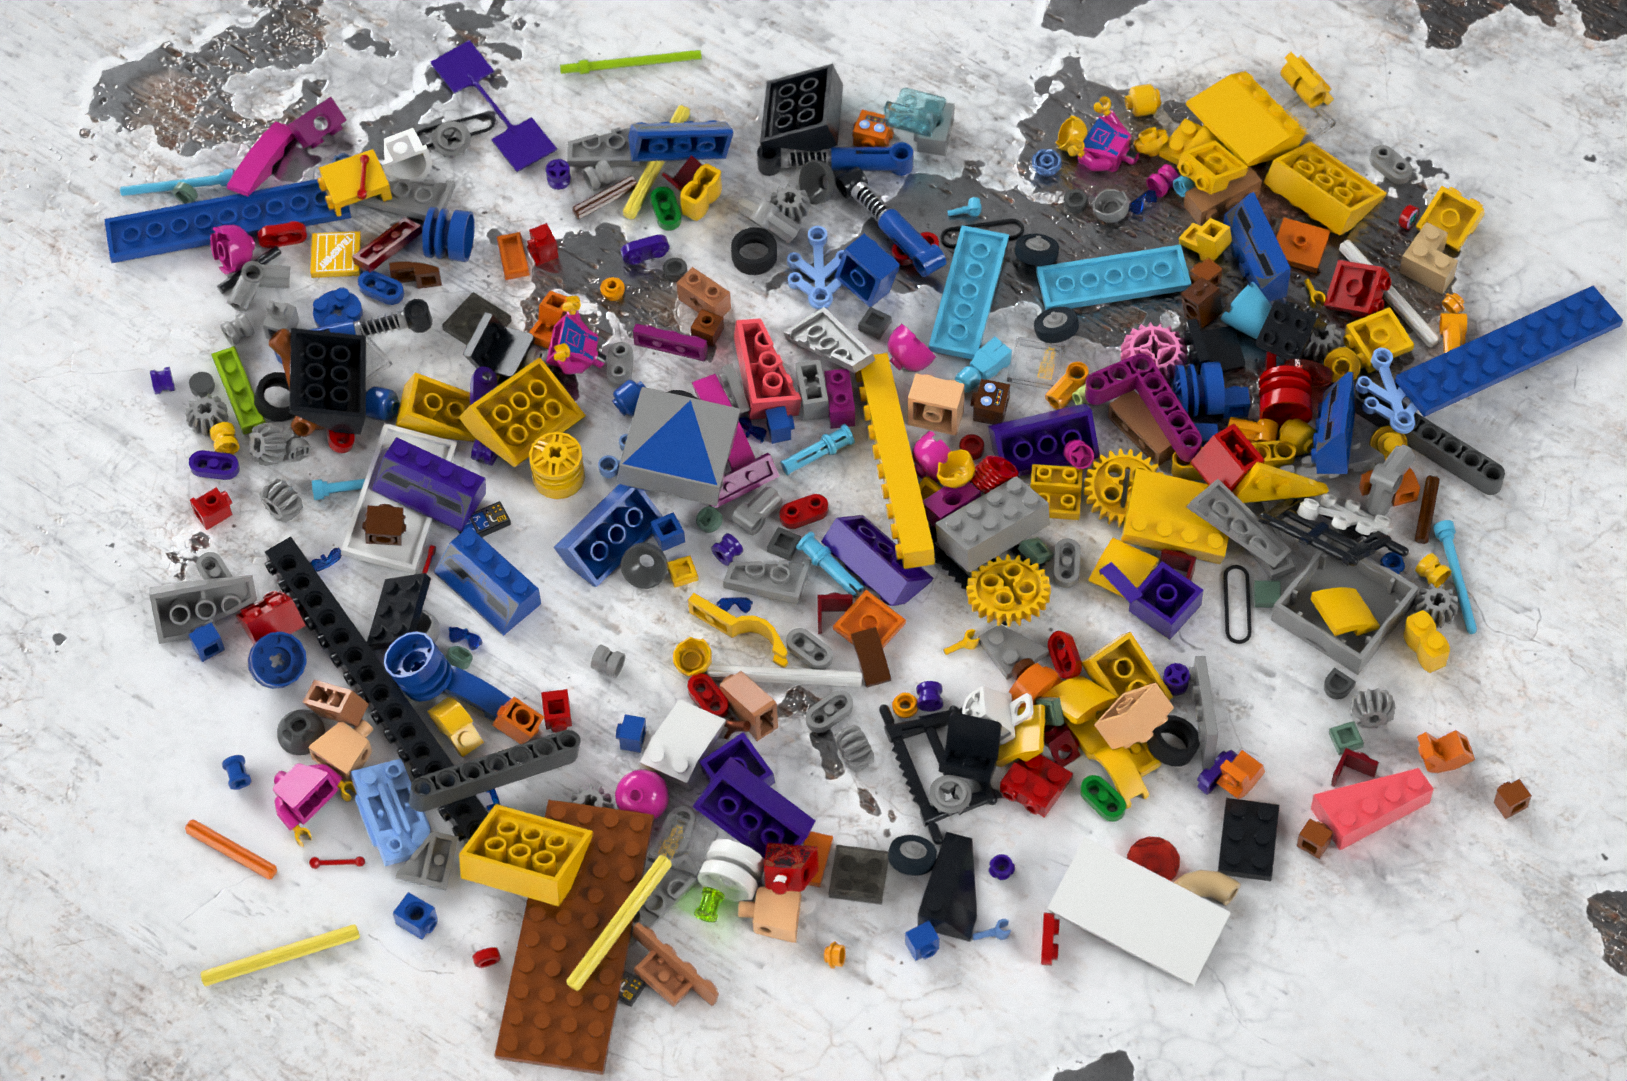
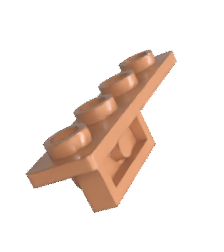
(667, 972)

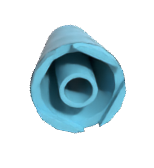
(1248, 311)

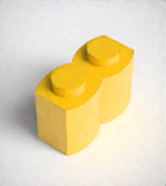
(701, 192)
(1428, 643)

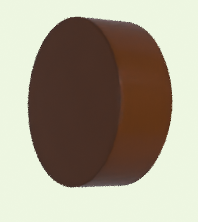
(1021, 666)

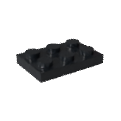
(398, 609)
(1248, 839)

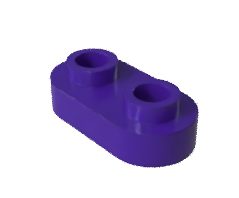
(645, 249)
(480, 386)
(215, 465)
(1209, 777)

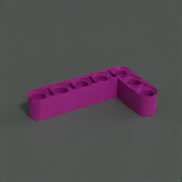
(1154, 399)

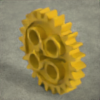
(1101, 483)
(1014, 596)

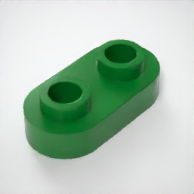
(667, 210)
(1104, 799)

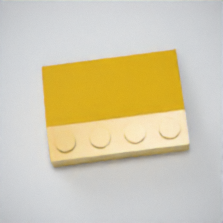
(1246, 119)
(1323, 187)
(521, 412)
(1160, 518)
(525, 854)

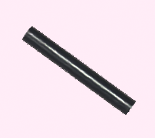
(263, 259)

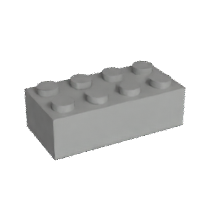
(992, 524)

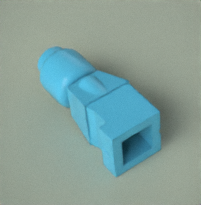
(985, 364)

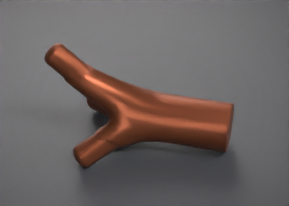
(733, 726)

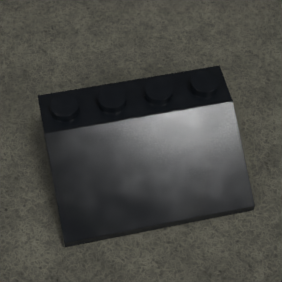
(803, 110)
(328, 379)

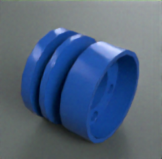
(444, 234)
(1200, 389)
(291, 656)
(418, 666)

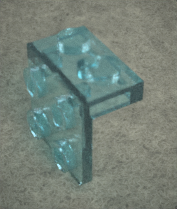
(914, 111)

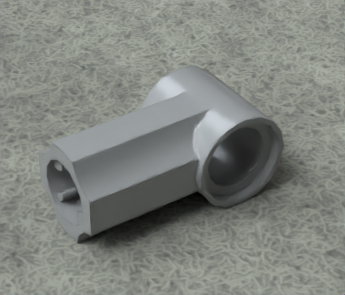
(753, 515)

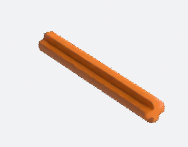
(231, 849)

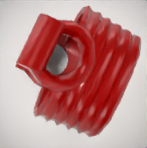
(992, 473)

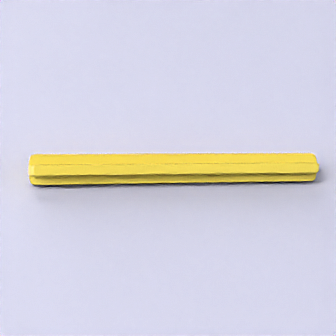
(650, 173)
(619, 923)
(279, 955)

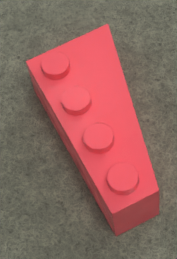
(762, 371)
(1370, 805)

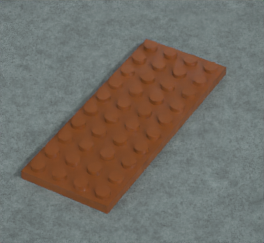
(542, 1015)

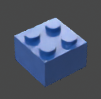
(867, 270)

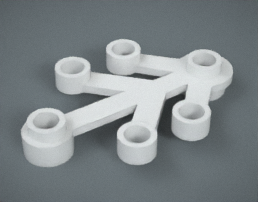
(1345, 516)

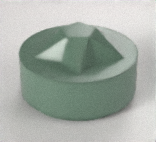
(185, 193)
(709, 519)
(459, 657)

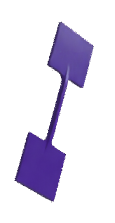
(520, 143)

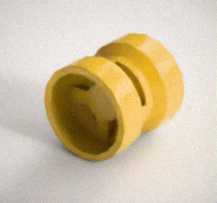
(224, 439)
(1432, 570)

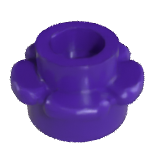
(1001, 860)

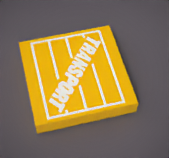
(333, 254)

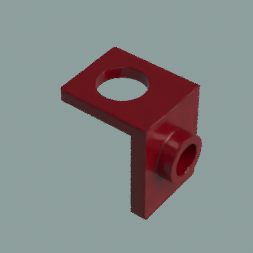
(685, 174)
(1180, 561)
(832, 603)
(1055, 738)
(1357, 761)

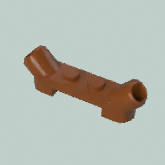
(281, 345)

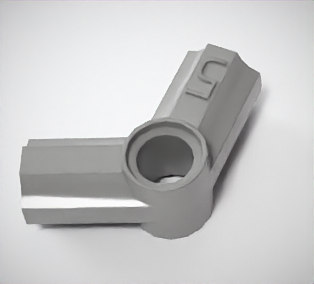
(768, 217)
(246, 288)
(1387, 479)

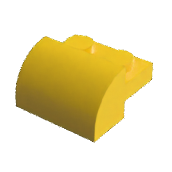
(1186, 137)

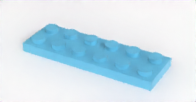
(1114, 278)
(968, 292)

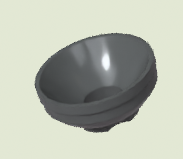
(811, 180)
(643, 576)
(298, 742)

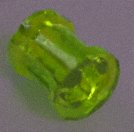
(709, 904)

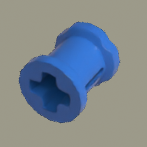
(236, 772)

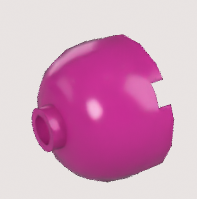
(231, 247)
(908, 351)
(928, 454)
(642, 793)

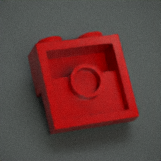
(1357, 288)
(1035, 784)

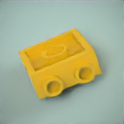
(1211, 167)
(1454, 215)
(1376, 332)

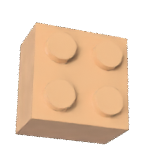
(936, 404)
(1134, 716)

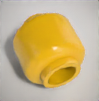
(1143, 100)
(1299, 434)

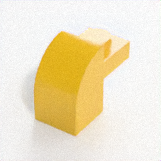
(1208, 239)
(457, 724)

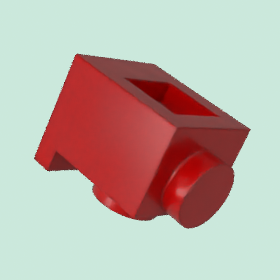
(542, 245)
(212, 507)
(556, 710)

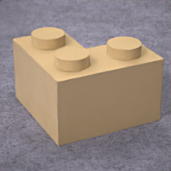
(1426, 262)

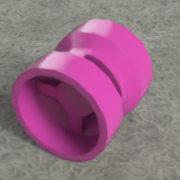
(1162, 180)
(1083, 456)

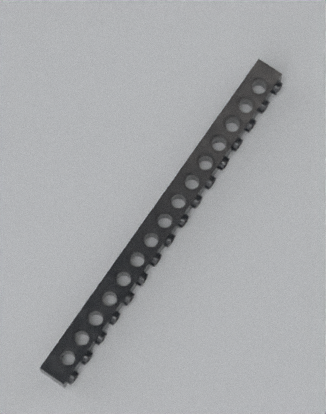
(287, 556)

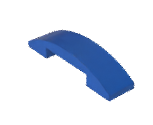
(476, 692)

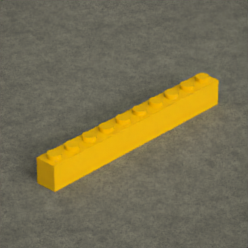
(896, 464)

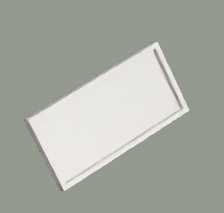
(418, 525)
(1138, 911)

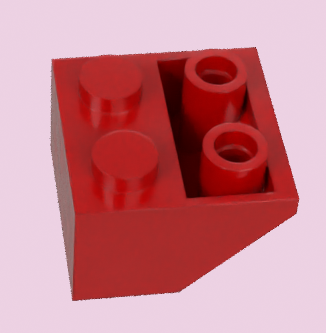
(1226, 458)
(270, 615)

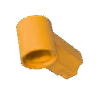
(1454, 329)
(1062, 391)
(1259, 431)

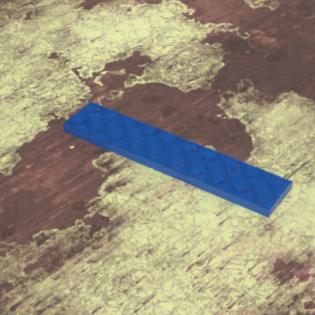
(192, 223)
(1508, 351)

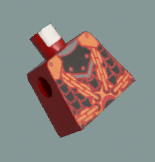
(789, 867)

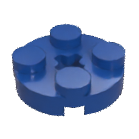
(334, 300)

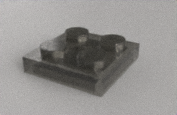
(466, 317)
(859, 874)

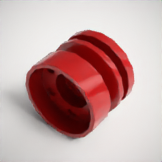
(1285, 394)

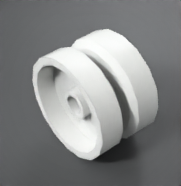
(732, 870)

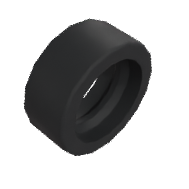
(754, 266)
(268, 411)
(1170, 755)

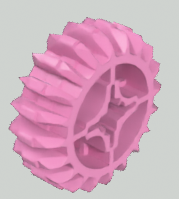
(1165, 345)

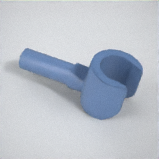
(997, 932)

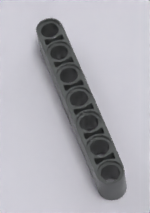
(1438, 445)
(486, 779)

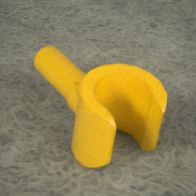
(1314, 294)
(966, 642)

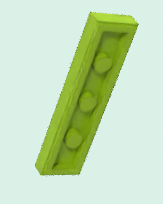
(237, 388)

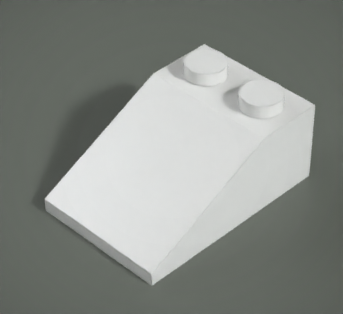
(681, 743)

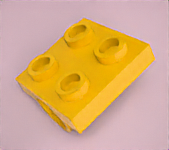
(1305, 81)

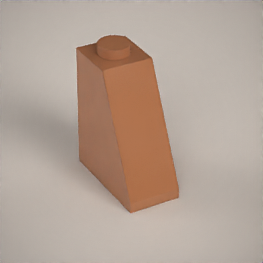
(750, 704)

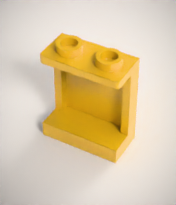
(343, 179)

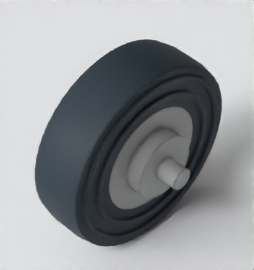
(1036, 249)
(1056, 325)
(912, 855)

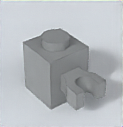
(278, 317)

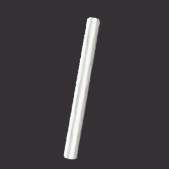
(1395, 300)
(788, 675)

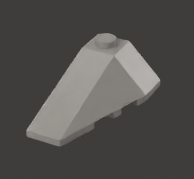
(190, 604)

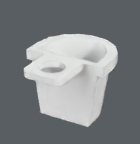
(406, 157)
(998, 707)

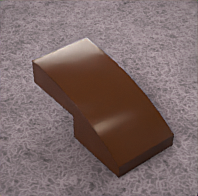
(422, 273)
(871, 657)

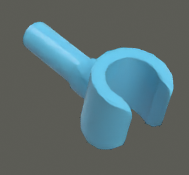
(972, 209)

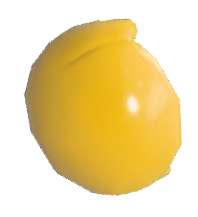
(1072, 128)
(957, 470)
(692, 656)

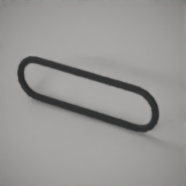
(461, 120)
(982, 224)
(1247, 602)

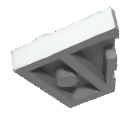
(733, 389)
(1009, 647)
(431, 861)

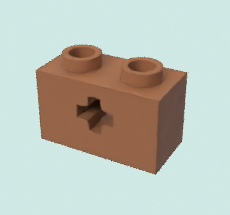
(703, 293)
(335, 703)

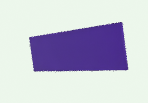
(1120, 582)

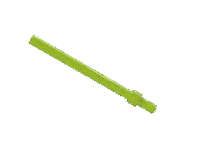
(585, 66)

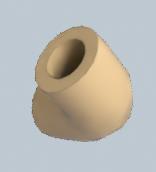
(1210, 884)

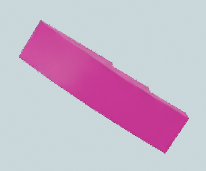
(259, 160)
(710, 390)

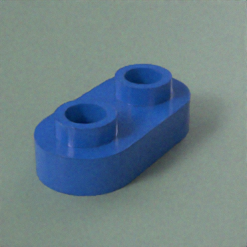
(382, 287)

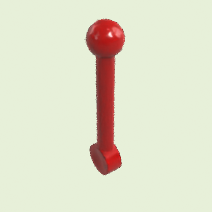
(361, 193)
(431, 552)
(315, 862)

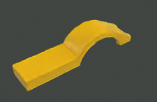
(733, 626)
(1115, 761)

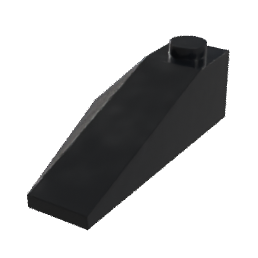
(951, 890)

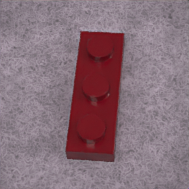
(387, 244)

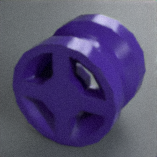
(553, 171)
(162, 380)
(483, 453)
(727, 549)
(1178, 673)
(929, 696)

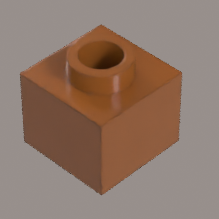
(1208, 270)
(708, 326)
(1512, 798)
(1315, 838)

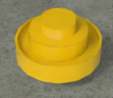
(1151, 141)
(1342, 361)
(1386, 439)

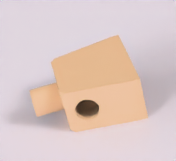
(343, 748)
(773, 913)

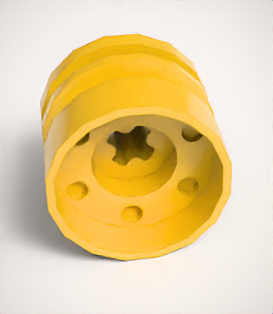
(557, 465)

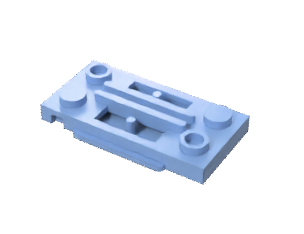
(386, 811)

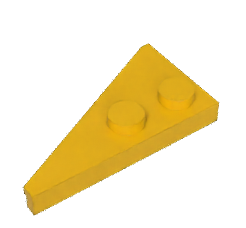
(1272, 483)

